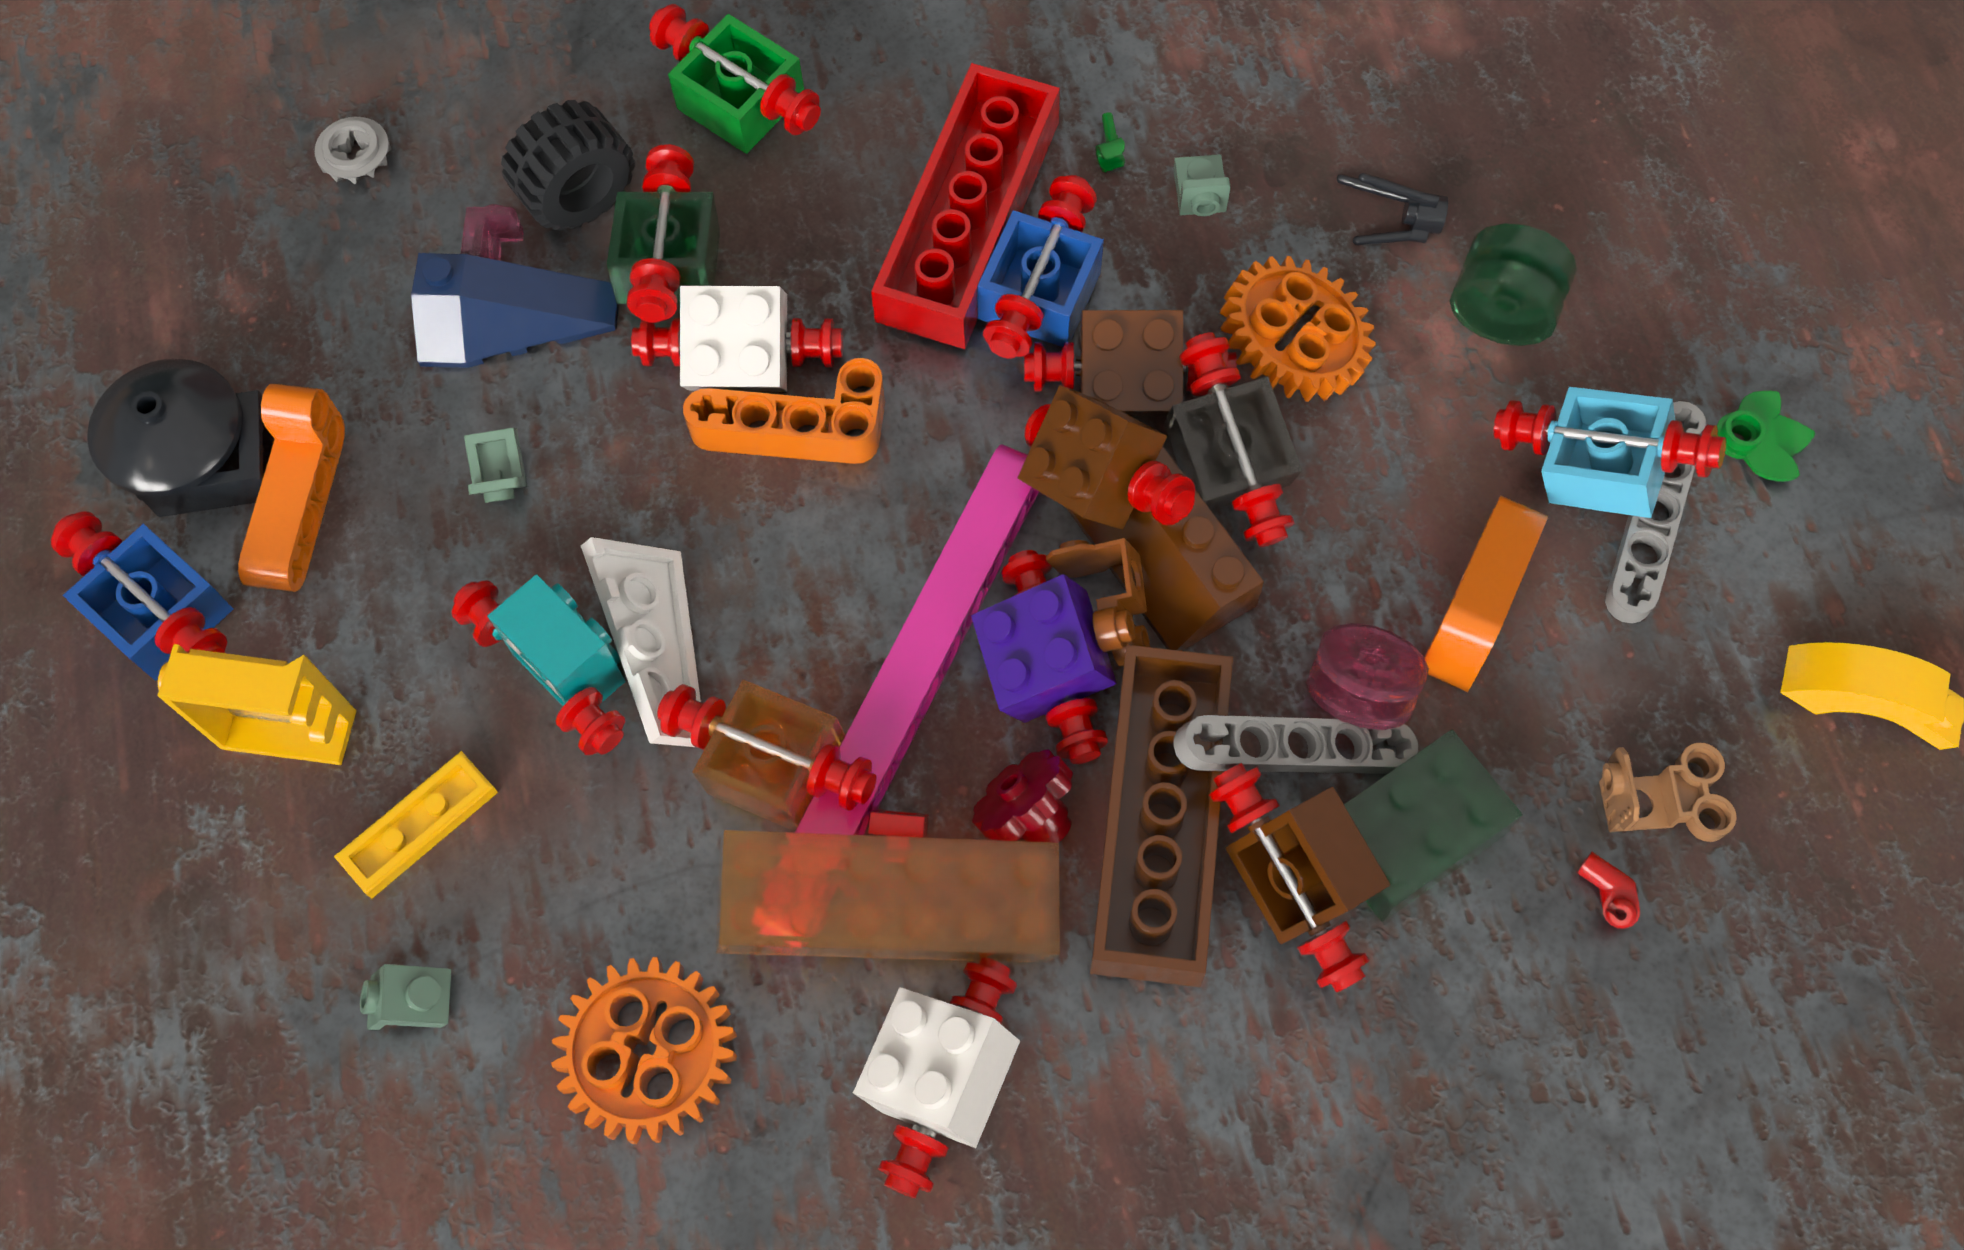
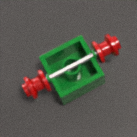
(733, 78)

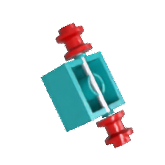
(557, 647)

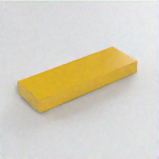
(415, 825)

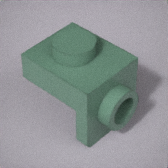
(495, 464)
(406, 997)

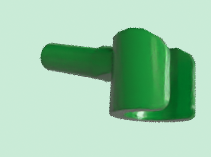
(1110, 152)

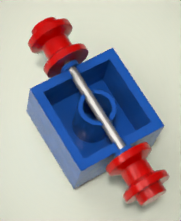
(1041, 272)
(139, 592)

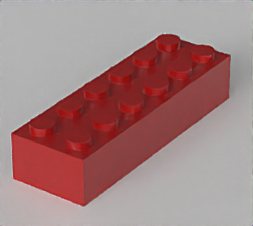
(963, 202)

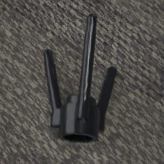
(1421, 211)

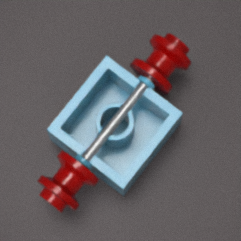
(1609, 448)

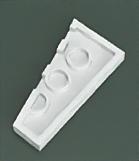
(649, 623)

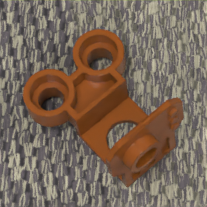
(1114, 614)

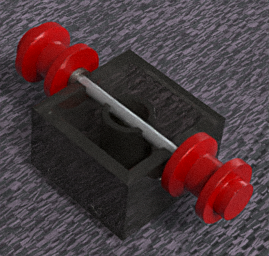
(1233, 441)

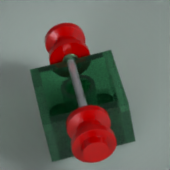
(662, 237)

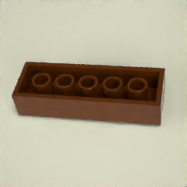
(1160, 822)

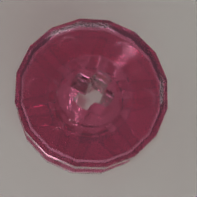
(1367, 676)

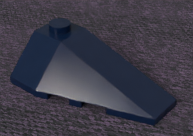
(490, 307)

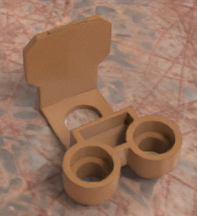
(1674, 794)

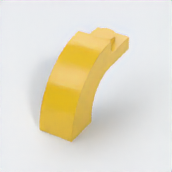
(1878, 684)

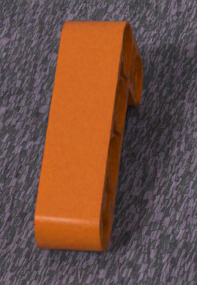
(712, 413)
(293, 488)
(1484, 594)

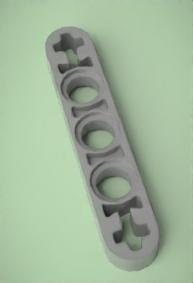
(1655, 533)
(1275, 750)

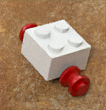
(735, 339)
(939, 1070)

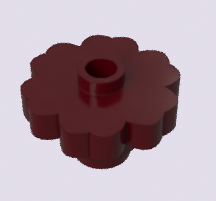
(1027, 801)

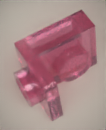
(487, 228)

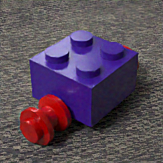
(1046, 654)

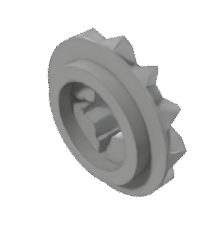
(337, 142)

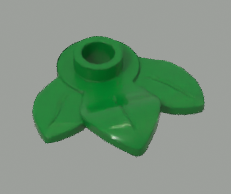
(1768, 436)

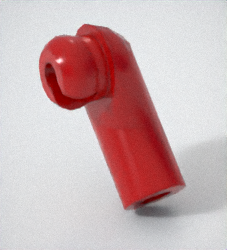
(1616, 890)

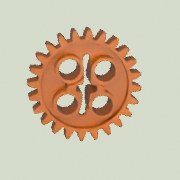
(1326, 351)
(597, 1034)

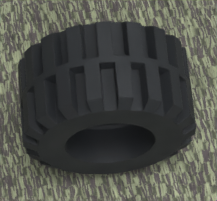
(567, 165)

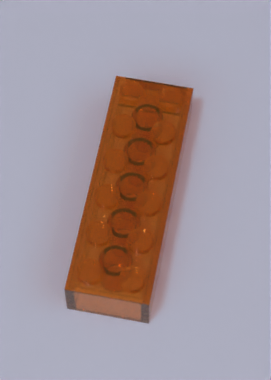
(887, 897)

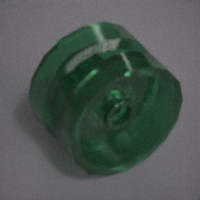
(1513, 284)

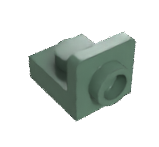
(1201, 185)

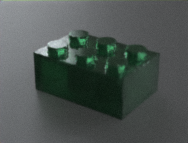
(1429, 819)

